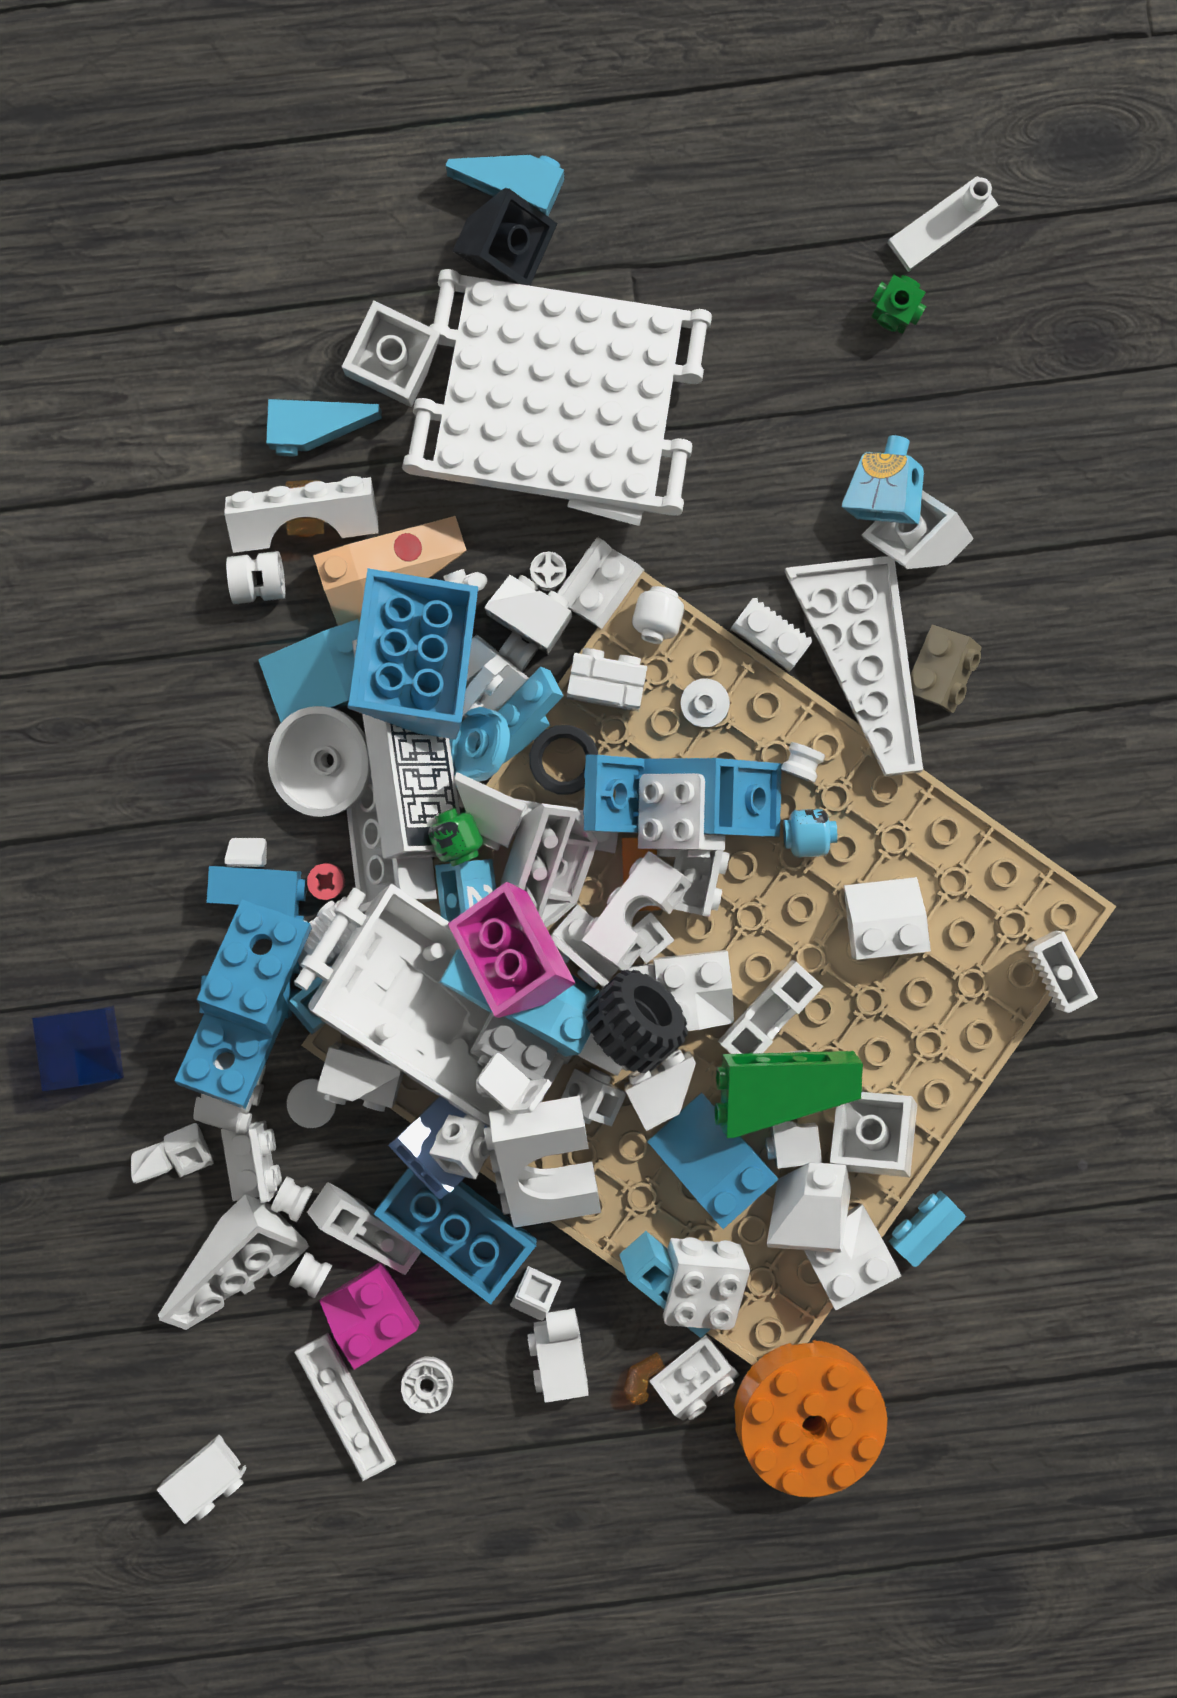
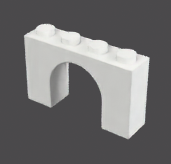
(537, 1193)

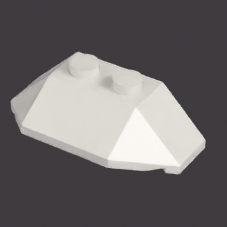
(551, 859)

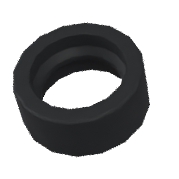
(538, 748)

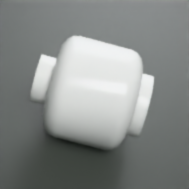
(658, 614)

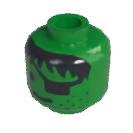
(455, 837)

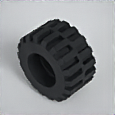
(636, 1021)

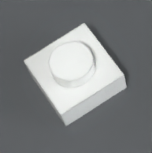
(654, 935)

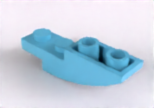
(527, 710)

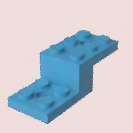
(243, 1003)

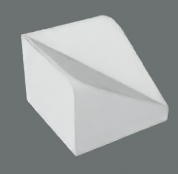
(149, 1163)

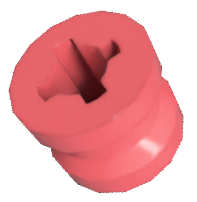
(330, 877)

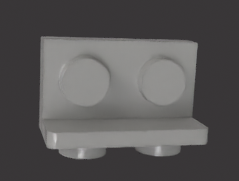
(517, 1045)

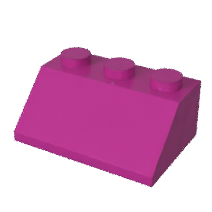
(510, 952)

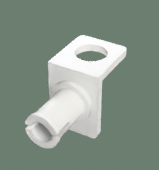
(510, 1086)

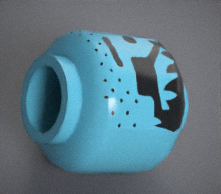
(809, 833)

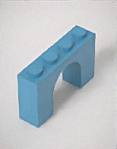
(265, 887)

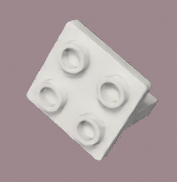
(490, 678)

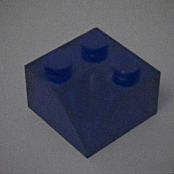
(77, 1048)

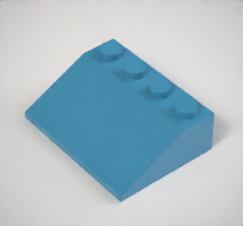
(413, 652)

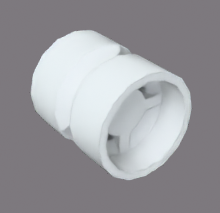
(243, 580)

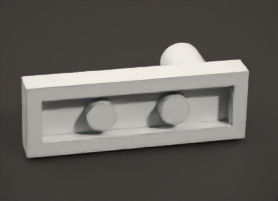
(943, 223)

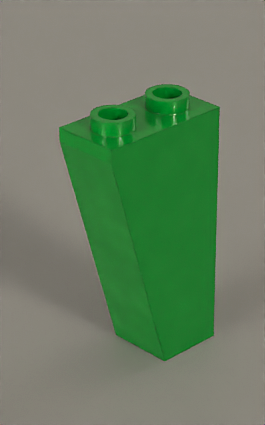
(781, 1087)

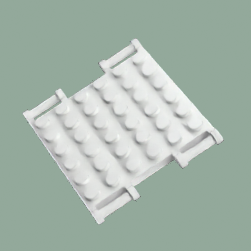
(558, 394)

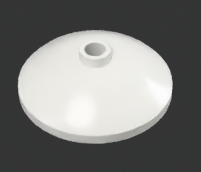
(300, 761)

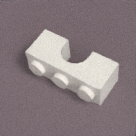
(649, 884)
(771, 1011)
(793, 1143)

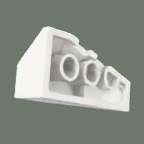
(239, 1251)

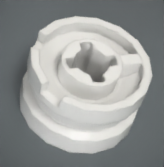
(423, 1399)

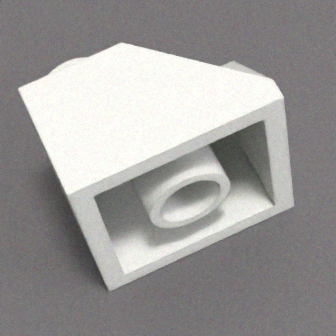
(391, 353)
(530, 612)
(699, 986)
(359, 1074)
(875, 1134)
(861, 1265)

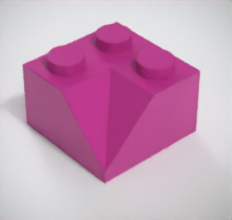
(368, 1315)

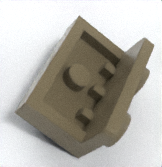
(944, 667)

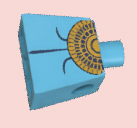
(886, 485)

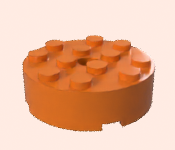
(817, 1453)

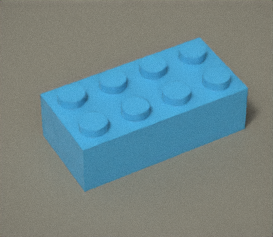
(458, 1233)

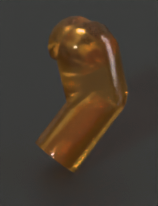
(638, 1378)

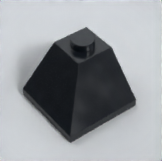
(506, 238)

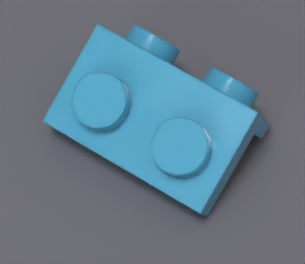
(927, 1228)

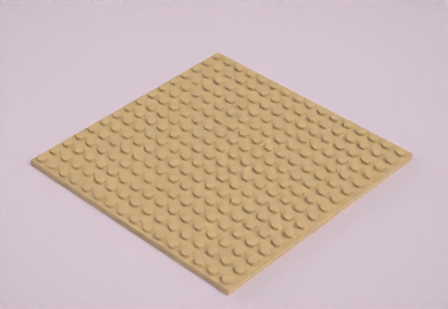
(917, 1021)

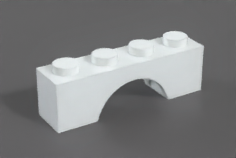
(342, 504)

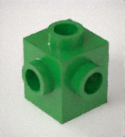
(891, 314)

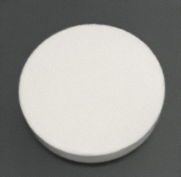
(705, 703)
(308, 1106)

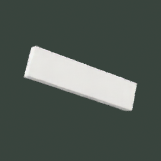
(345, 1407)

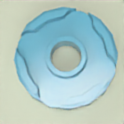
(493, 747)

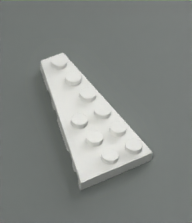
(862, 634)

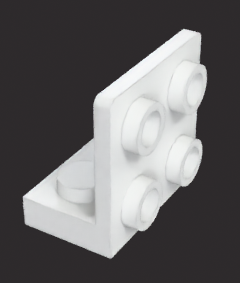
(569, 943)
(251, 1162)

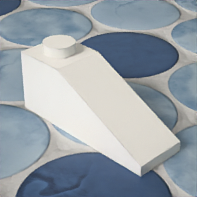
(357, 1226)

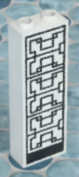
(410, 785)

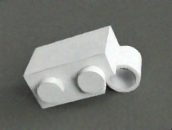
(559, 1357)

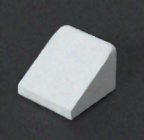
(246, 852)
(187, 1150)
(535, 1293)

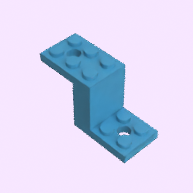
(728, 793)

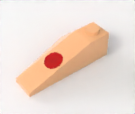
(411, 551)

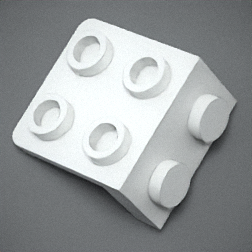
(674, 816)
(705, 1283)

